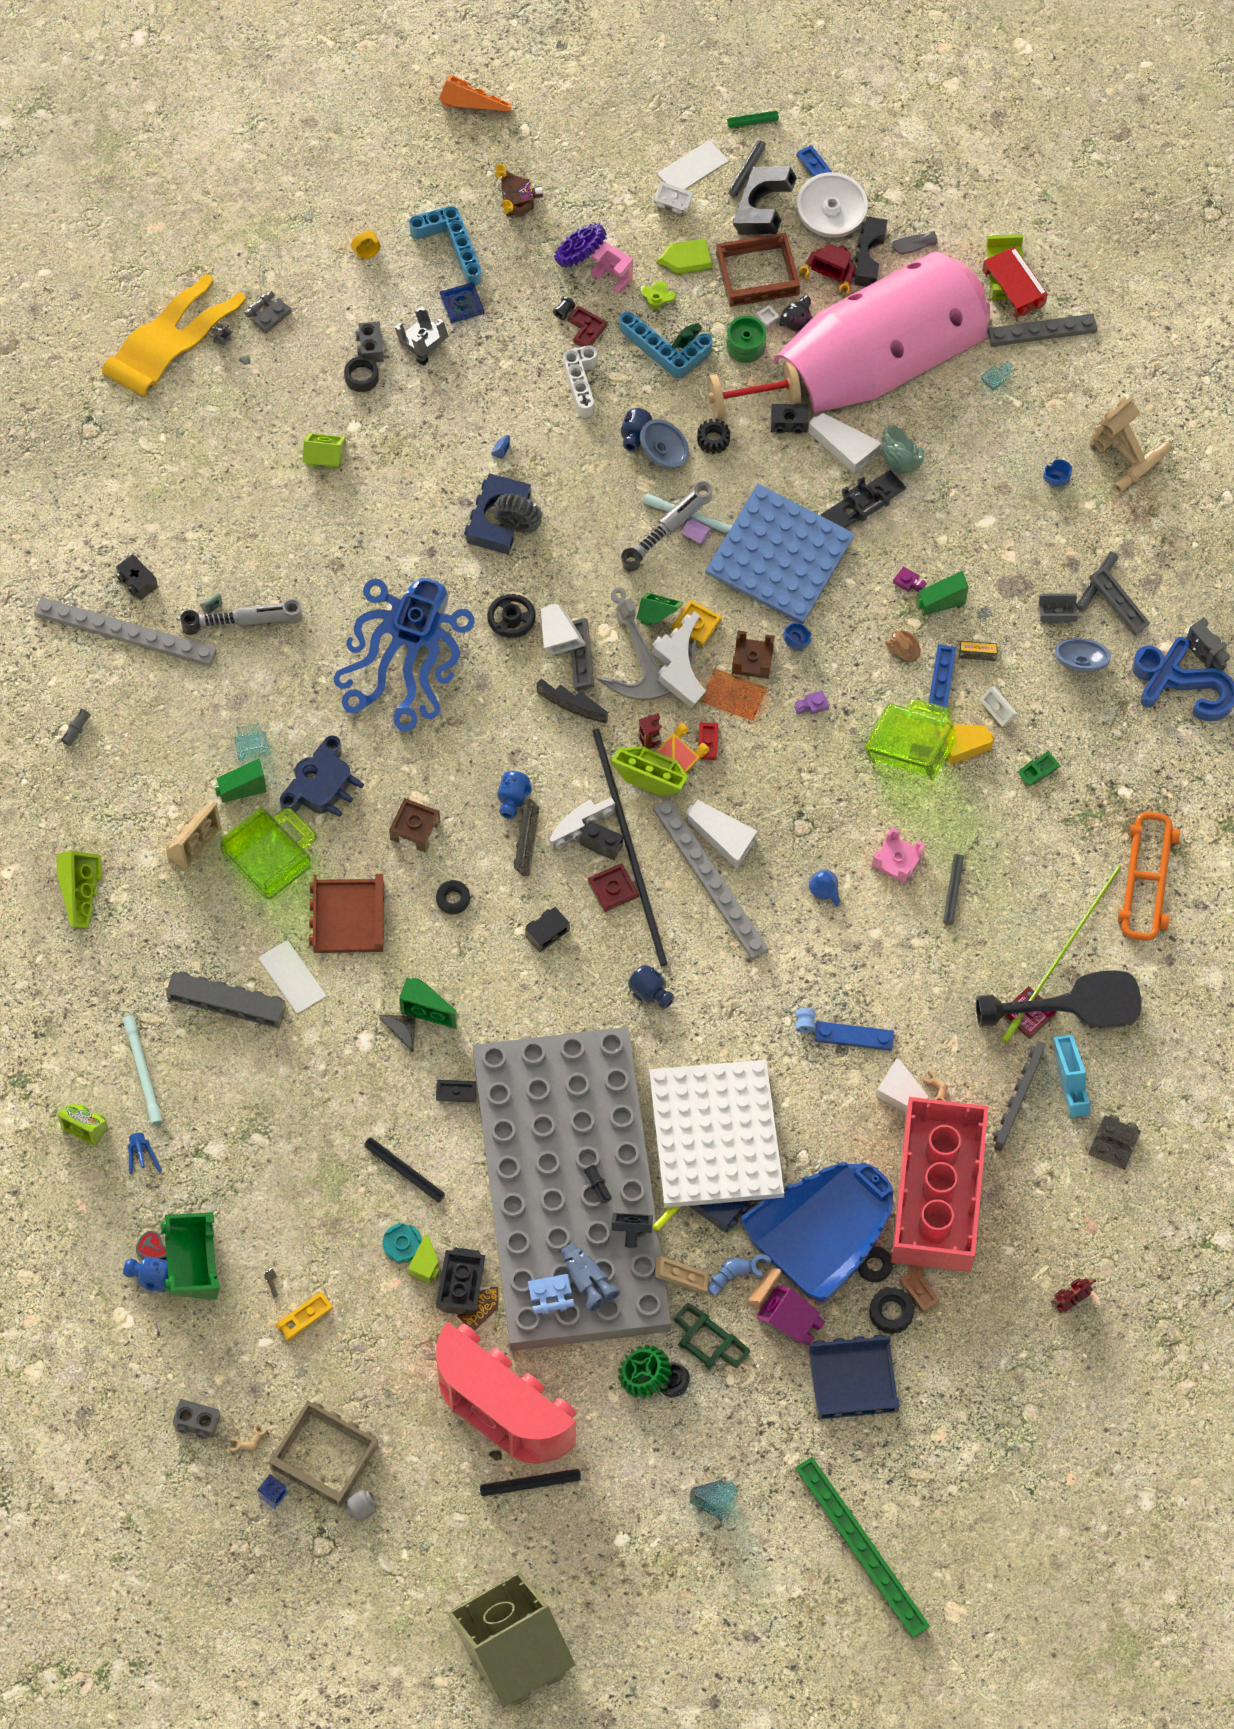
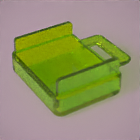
(912, 737)
(267, 851)

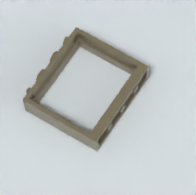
(307, 1481)

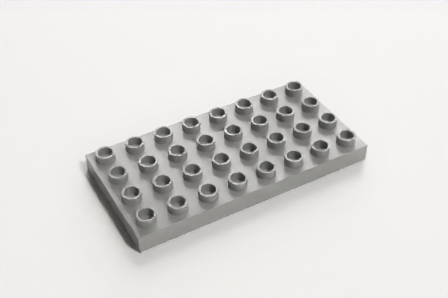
(545, 1118)

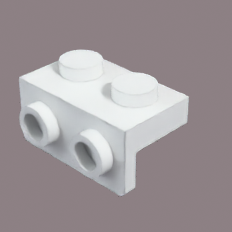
(673, 197)

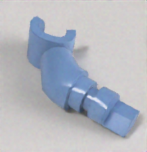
(734, 1267)

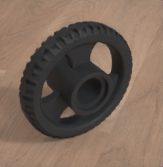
(511, 622)

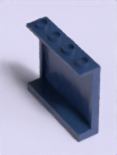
(853, 1377)

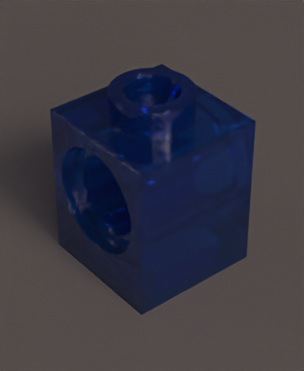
(272, 1491)

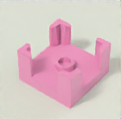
(615, 262)
(898, 857)

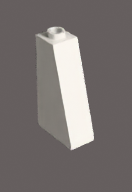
(844, 442)
(723, 832)

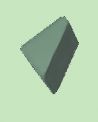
(211, 603)

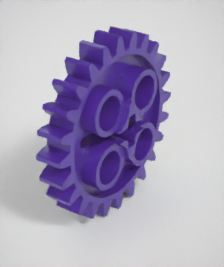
(580, 245)

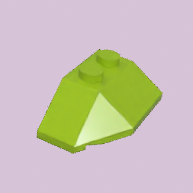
(649, 770)

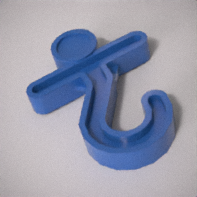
(1165, 674)

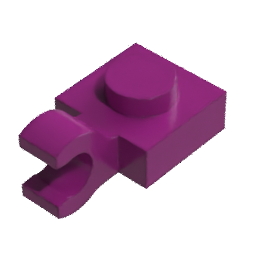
(908, 579)

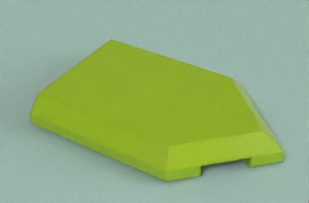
(686, 257)

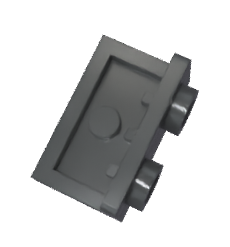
(1057, 608)

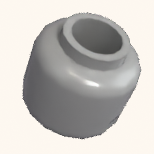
(361, 1504)

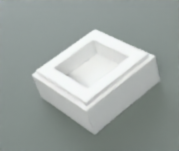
(767, 316)

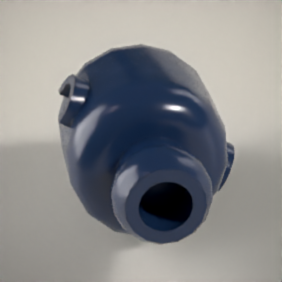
(631, 427)
(650, 986)

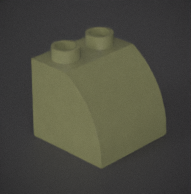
(512, 1639)

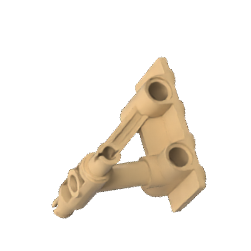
(1116, 432)

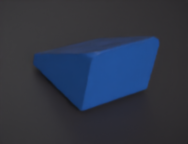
(501, 447)

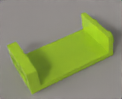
(996, 245)

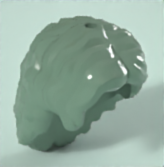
(900, 451)

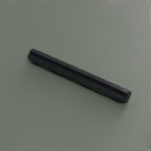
(404, 1169)
(530, 1482)

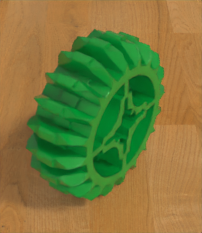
(651, 1361)

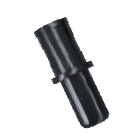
(598, 1184)

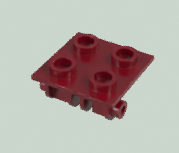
(1079, 1290)

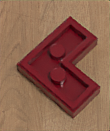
(590, 326)

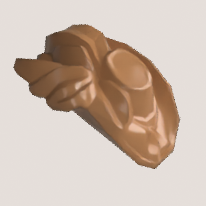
(904, 645)

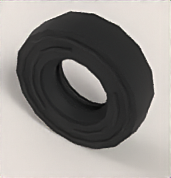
(453, 908)
(884, 1272)

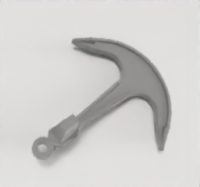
(648, 686)

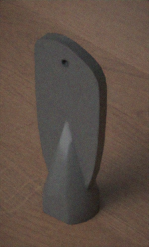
(914, 242)

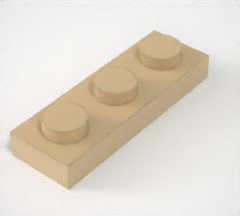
(681, 1275)

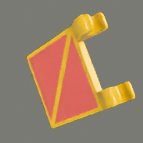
(679, 751)

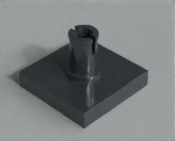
(632, 1225)

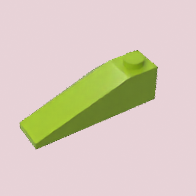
(78, 881)

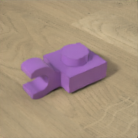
(814, 702)

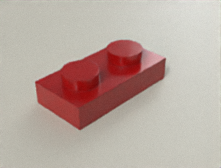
(709, 735)

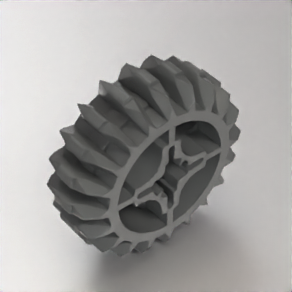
(517, 513)

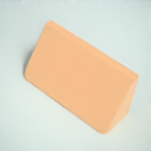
(764, 1287)

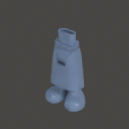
(588, 1277)

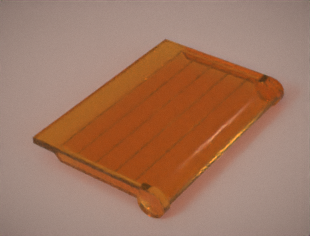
(734, 694)

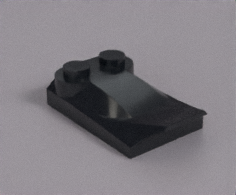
(460, 1281)

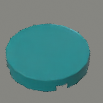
(401, 1242)

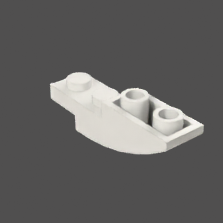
(574, 823)

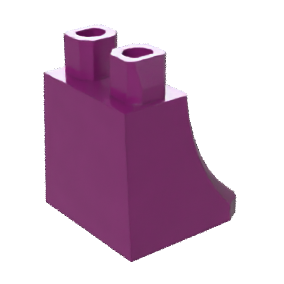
(790, 1315)

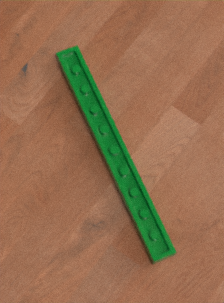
(862, 1547)

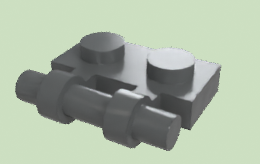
(272, 315)

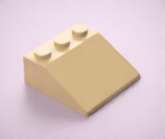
(195, 836)

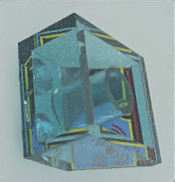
(715, 1498)

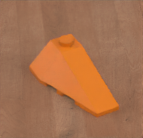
(460, 94)

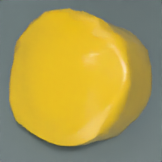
(366, 244)

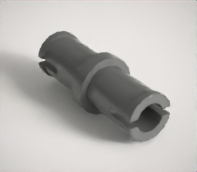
(75, 727)

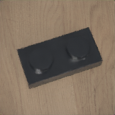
(456, 1091)

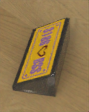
(978, 650)

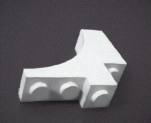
(677, 673)

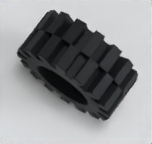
(713, 445)

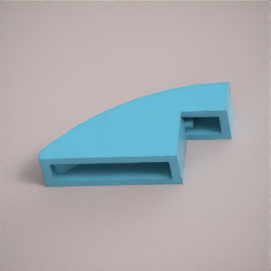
(1071, 1075)

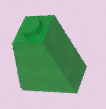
(943, 595)
(241, 782)

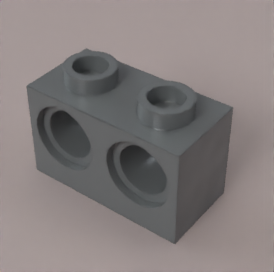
(371, 342)
(199, 1413)

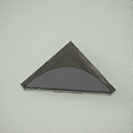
(402, 1027)

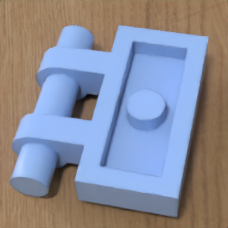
(548, 1289)

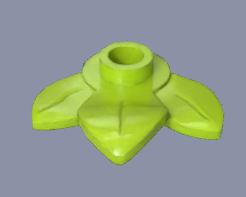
(657, 294)

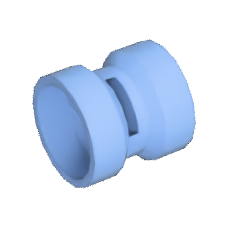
(805, 1020)

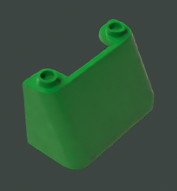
(190, 1255)

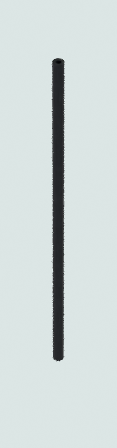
(630, 848)

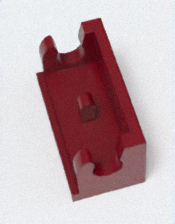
(649, 728)

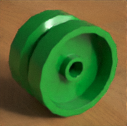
(746, 339)

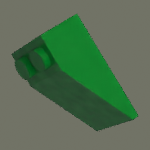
(424, 1003)

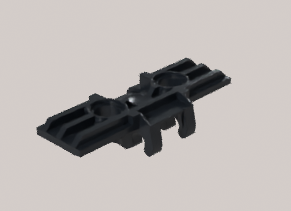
(862, 496)

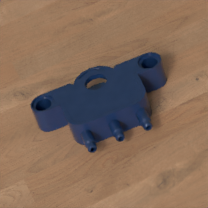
(327, 786)

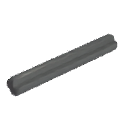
(746, 168)
(1091, 590)
(953, 889)

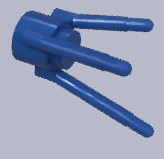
(138, 1145)

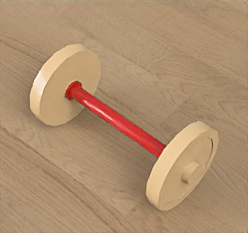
(716, 396)

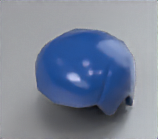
(1058, 473)
(797, 636)

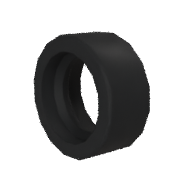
(357, 362)

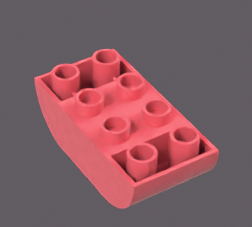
(499, 1401)

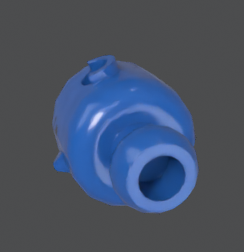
(512, 792)
(149, 1273)

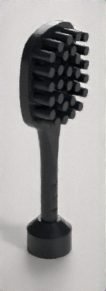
(1096, 1000)

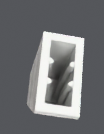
(559, 631)
(899, 1086)

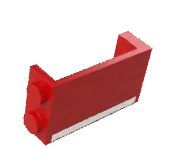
(1016, 281)

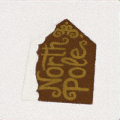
(486, 1307)

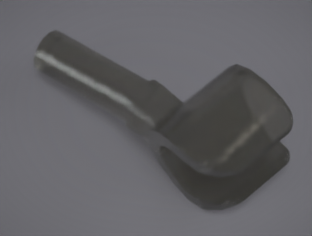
(270, 1275)

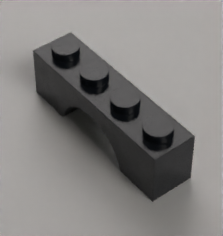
(873, 235)

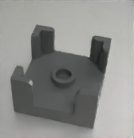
(423, 335)

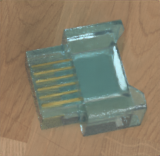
(251, 741)

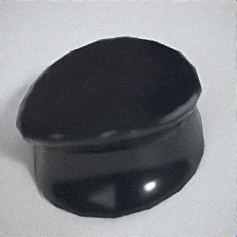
(678, 1381)

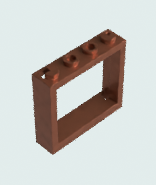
(764, 292)

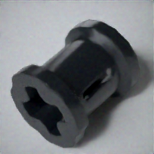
(564, 307)

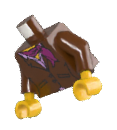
(516, 192)

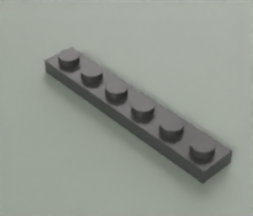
(1042, 330)
(1015, 1102)

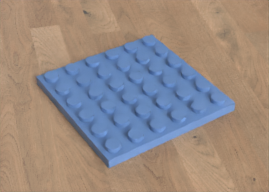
(780, 553)

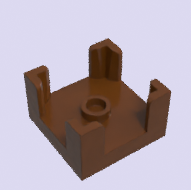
(752, 656)
(414, 823)

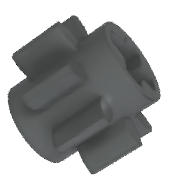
(220, 333)

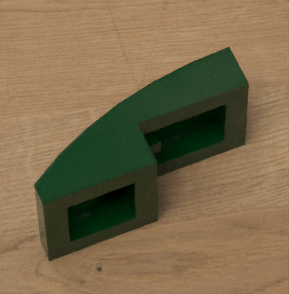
(686, 335)

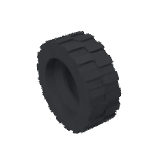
(887, 1325)

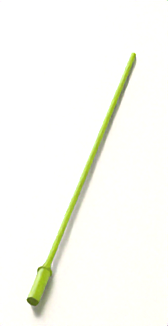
(1016, 1022)

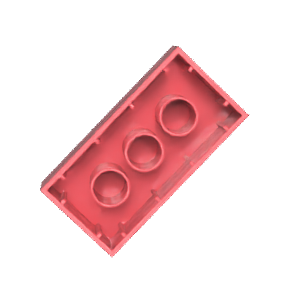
(939, 1184)

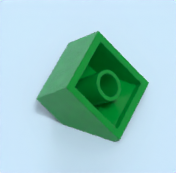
(655, 608)

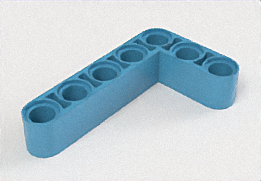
(459, 240)
(663, 348)

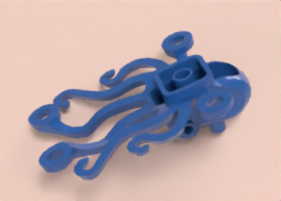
(410, 622)

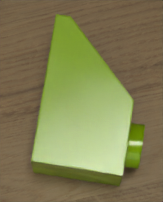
(425, 1262)

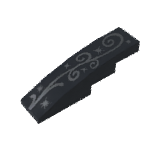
(577, 704)

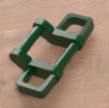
(729, 1339)

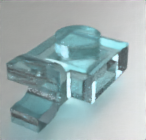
(995, 377)

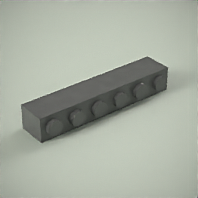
(226, 999)

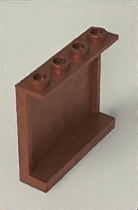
(347, 915)

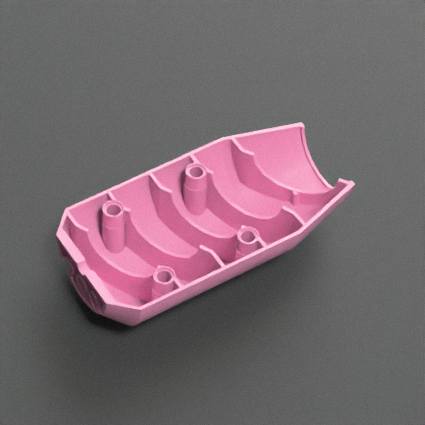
(889, 332)

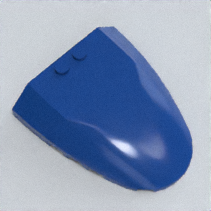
(823, 1226)

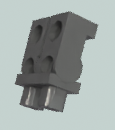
(1207, 646)

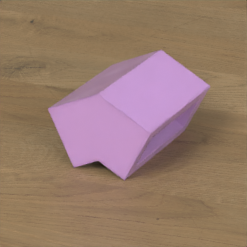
(696, 531)

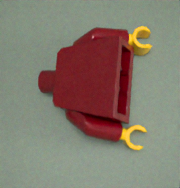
(833, 263)

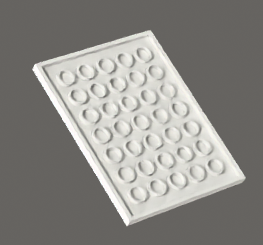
(716, 1133)

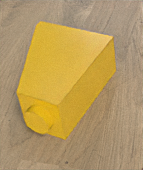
(969, 742)

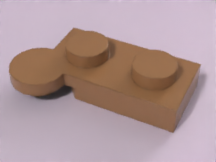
(919, 1289)

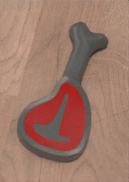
(151, 1245)

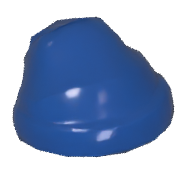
(824, 886)

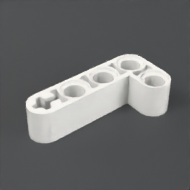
(580, 383)

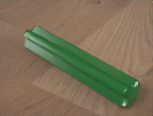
(752, 119)

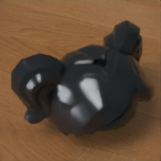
(792, 313)

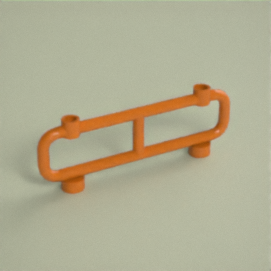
(1160, 920)

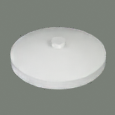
(832, 205)

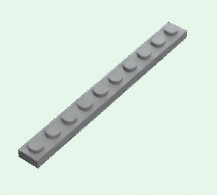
(125, 631)
(710, 879)

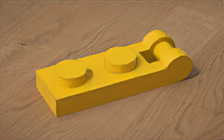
(304, 1316)

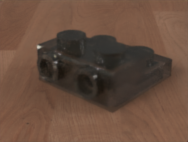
(1115, 1141)

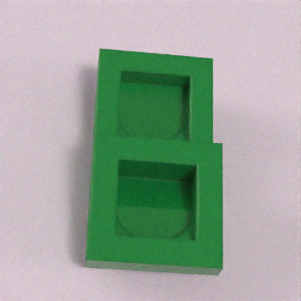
(1039, 769)

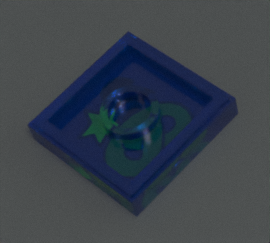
(461, 302)

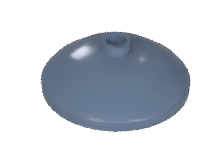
(664, 444)
(1082, 655)

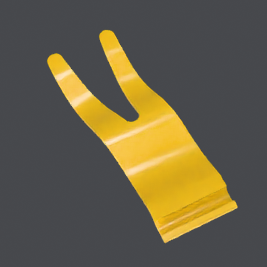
(156, 344)

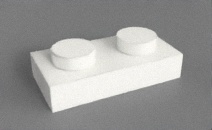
(998, 706)

